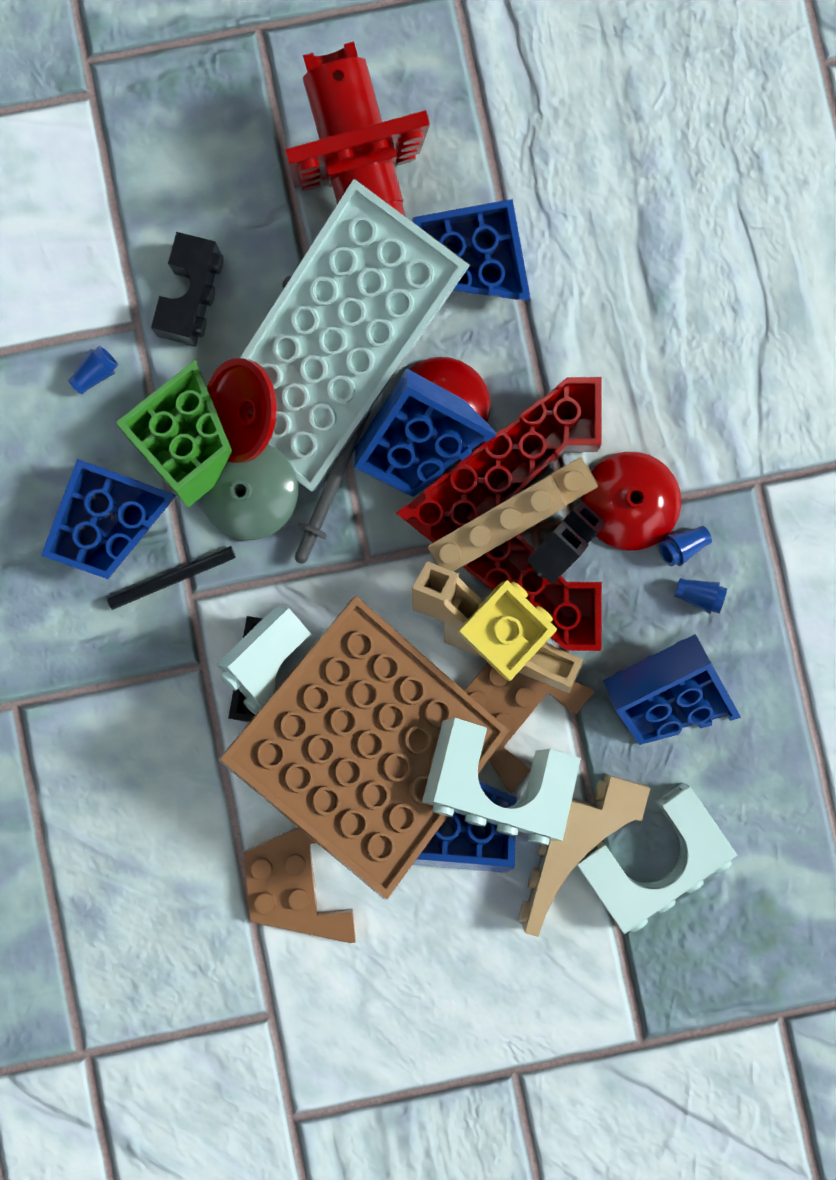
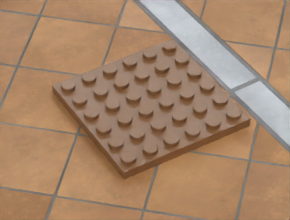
(354, 744)

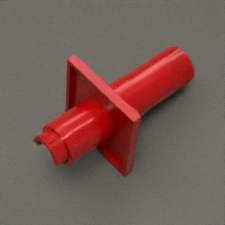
(351, 131)

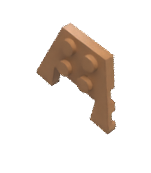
(511, 705)
(284, 889)

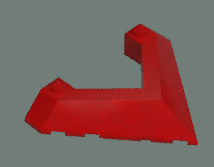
(504, 466)

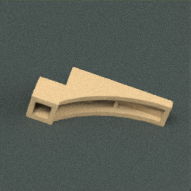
(514, 515)
(448, 599)
(587, 825)

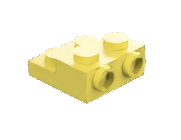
(507, 629)

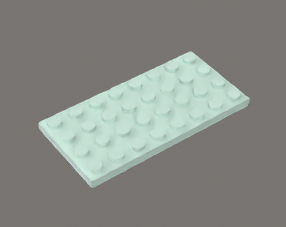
(348, 325)

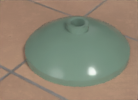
(268, 497)

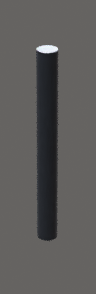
(171, 578)

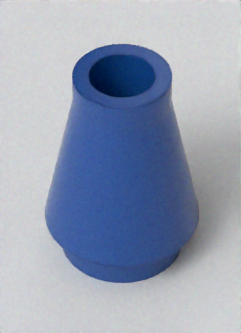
(93, 369)
(682, 546)
(702, 594)

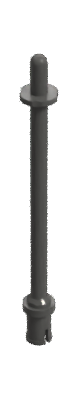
(312, 529)

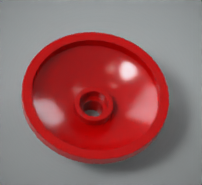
(458, 379)
(244, 406)
(630, 524)

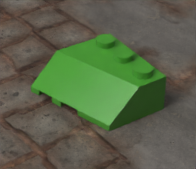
(180, 434)

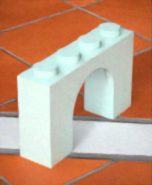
(257, 657)
(456, 787)
(701, 853)

